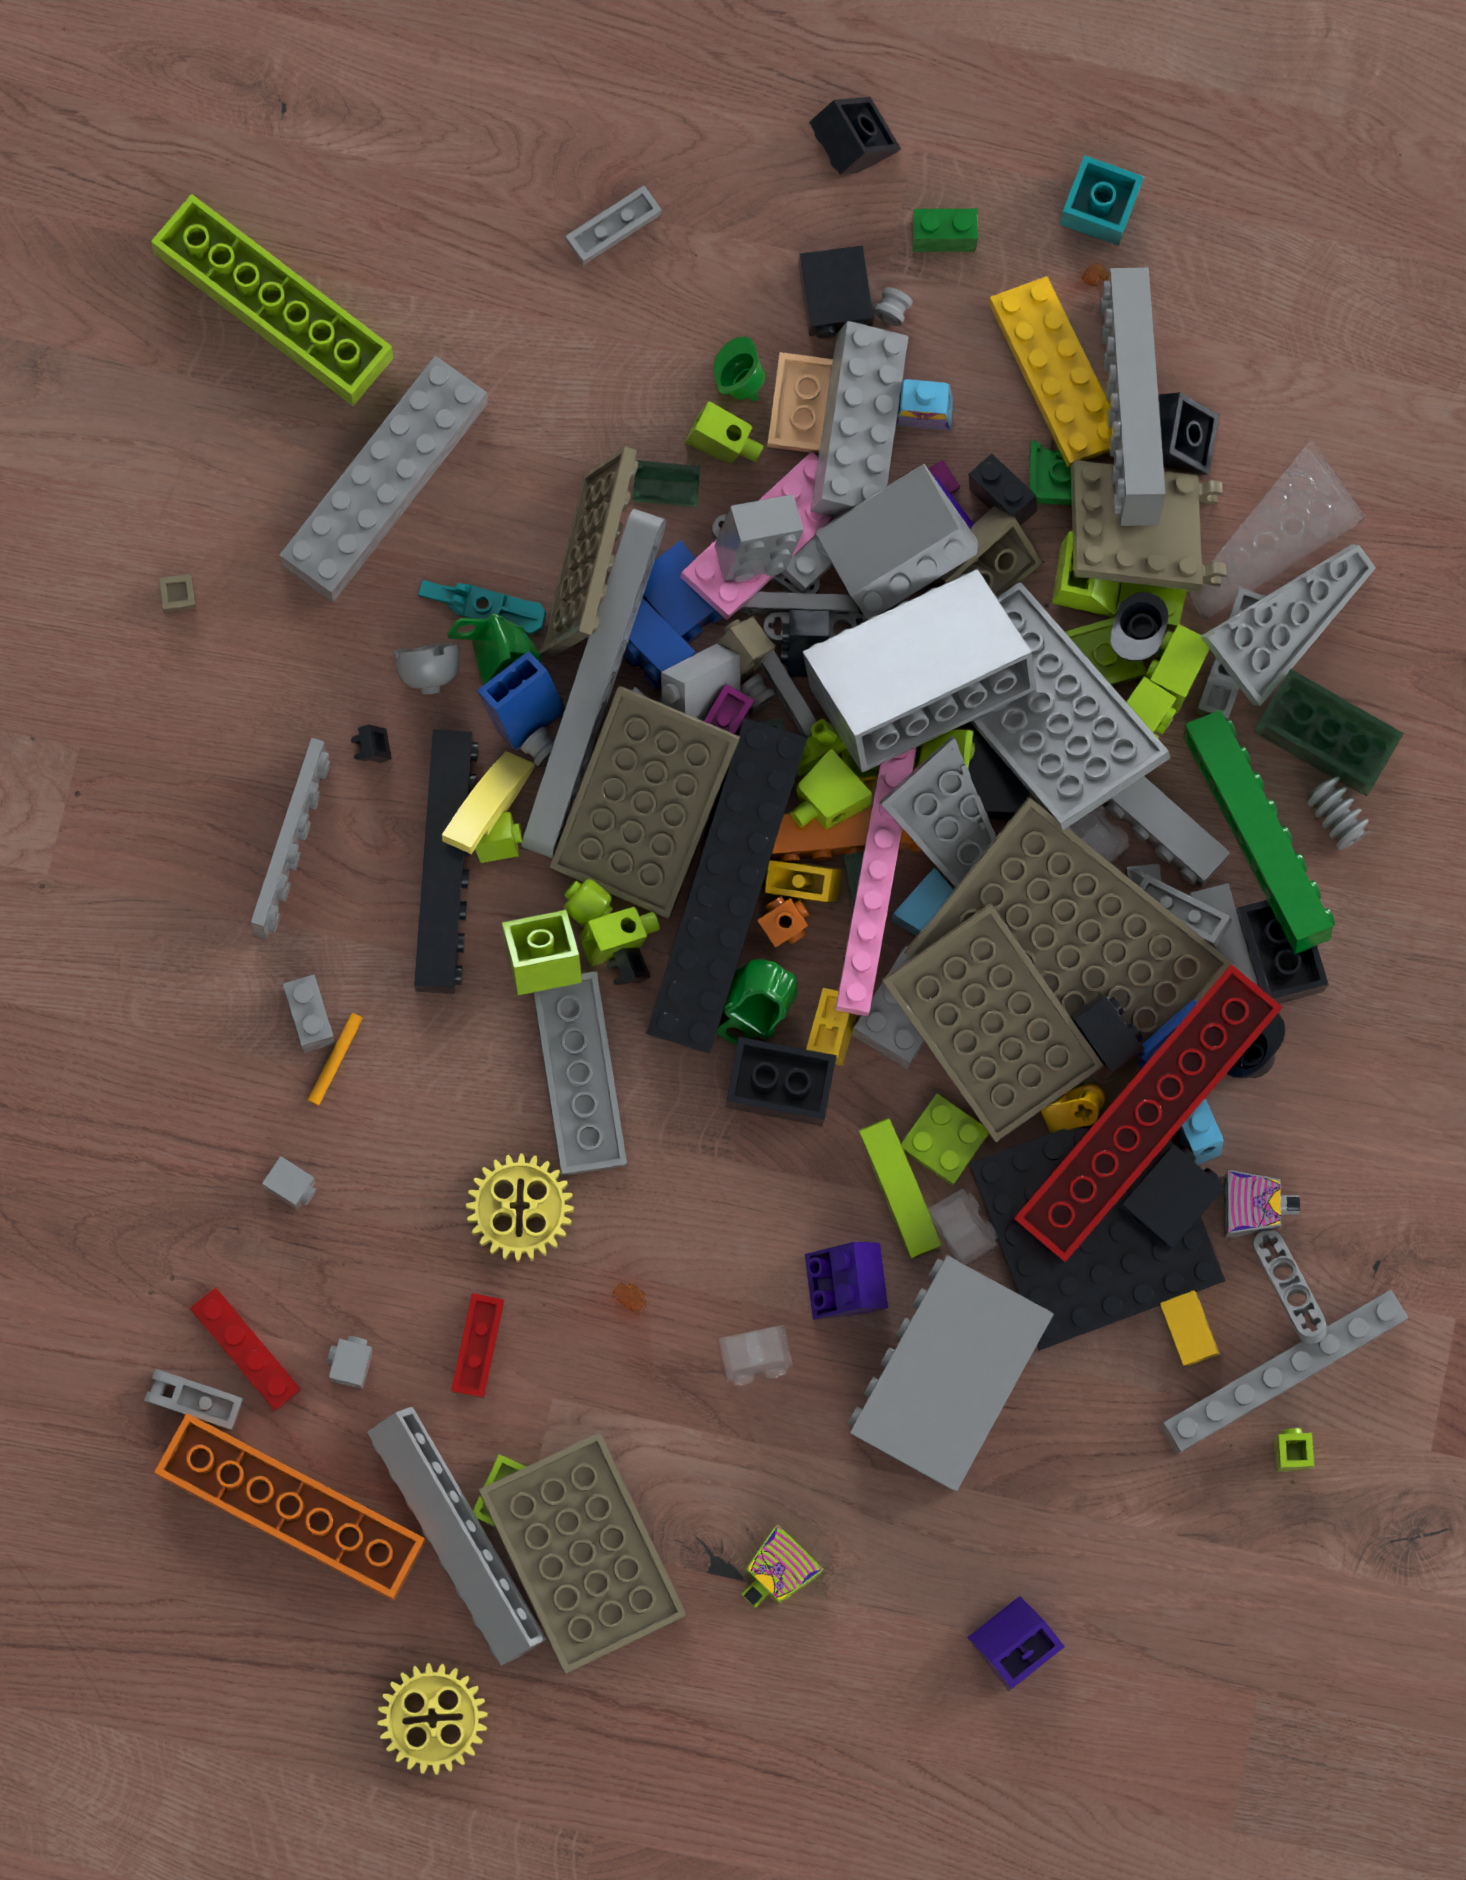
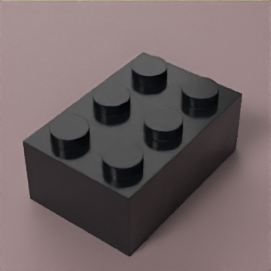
(1275, 965)
(780, 1081)

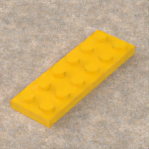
(1055, 368)

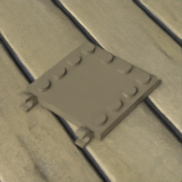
(1143, 554)

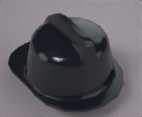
(1139, 626)
(1261, 1053)

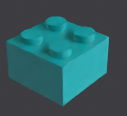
(1101, 200)

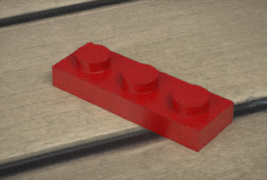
(477, 1345)

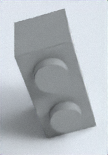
(309, 1013)

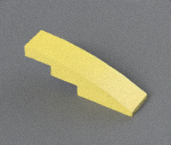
(487, 802)

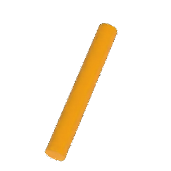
(335, 1059)

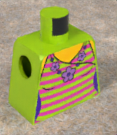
(779, 1569)

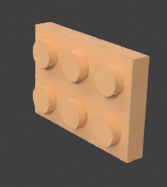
(799, 402)

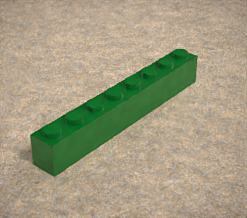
(1258, 831)

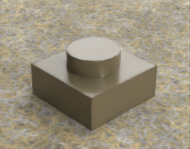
(177, 593)

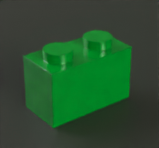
(944, 230)

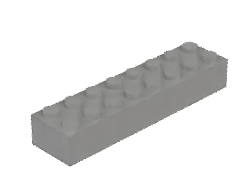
(1132, 397)
(384, 479)

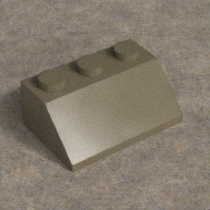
(1002, 553)

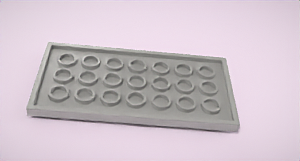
(1074, 734)

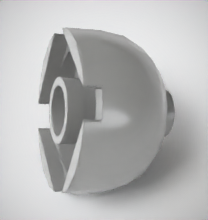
(428, 666)

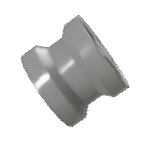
(893, 306)
(758, 692)
(539, 746)

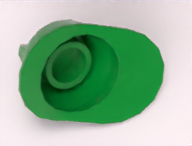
(739, 369)

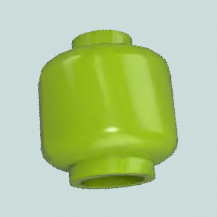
(587, 901)

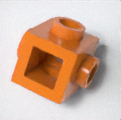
(776, 929)

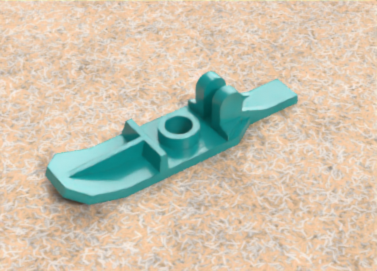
(463, 602)

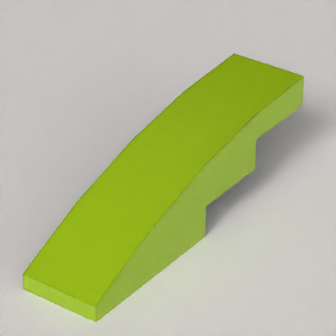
(899, 1187)

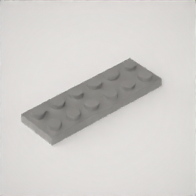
(293, 829)
(580, 1077)

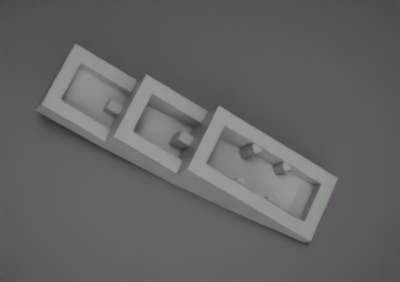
(1220, 687)

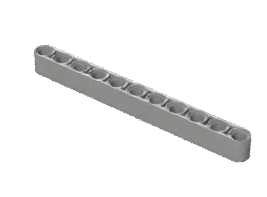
(594, 682)

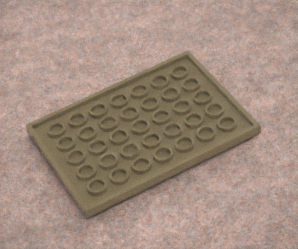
(1083, 929)

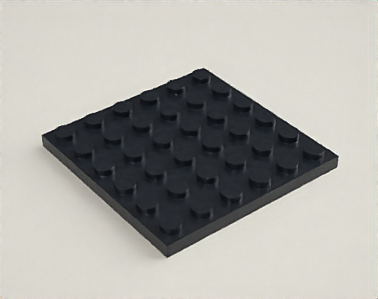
(1111, 1272)

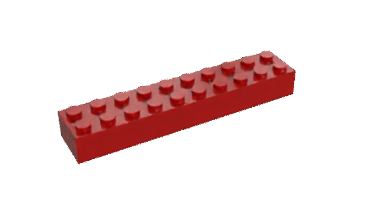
(1148, 1112)

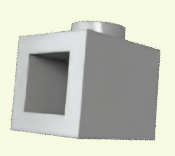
(350, 1362)

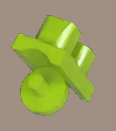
(818, 744)

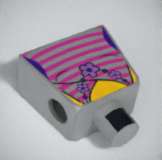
(1254, 1204)

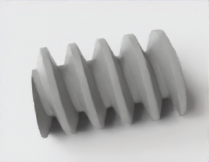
(1337, 813)

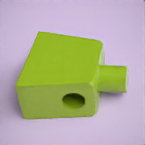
(712, 434)
(830, 793)
(615, 931)

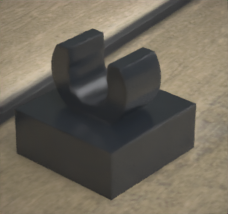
(373, 744)
(630, 965)

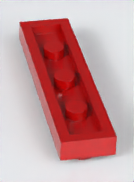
(245, 1349)

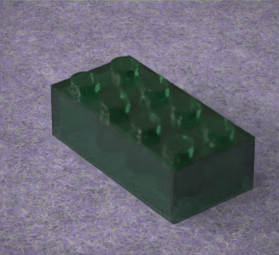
(1328, 732)

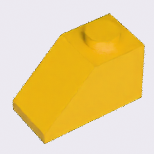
(803, 881)

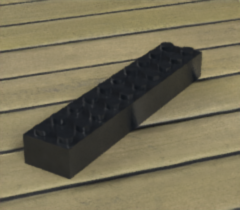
(726, 886)

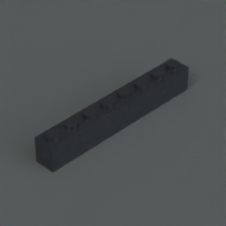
(444, 865)

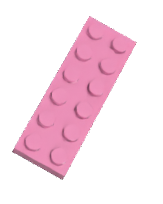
(705, 573)

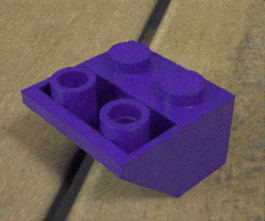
(846, 1280)
(1015, 1642)

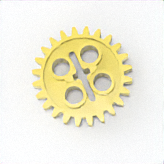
(549, 1208)
(434, 1750)

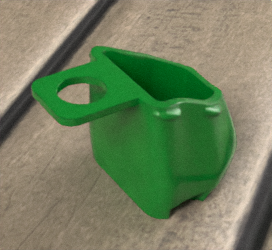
(495, 643)
(758, 999)

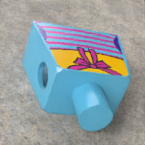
(925, 404)

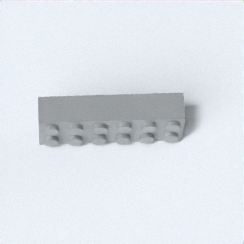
(859, 417)

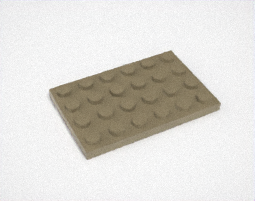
(589, 552)
(644, 801)
(992, 1022)
(582, 1553)

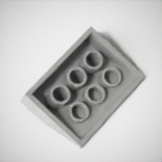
(897, 542)

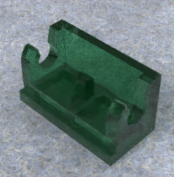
(666, 483)

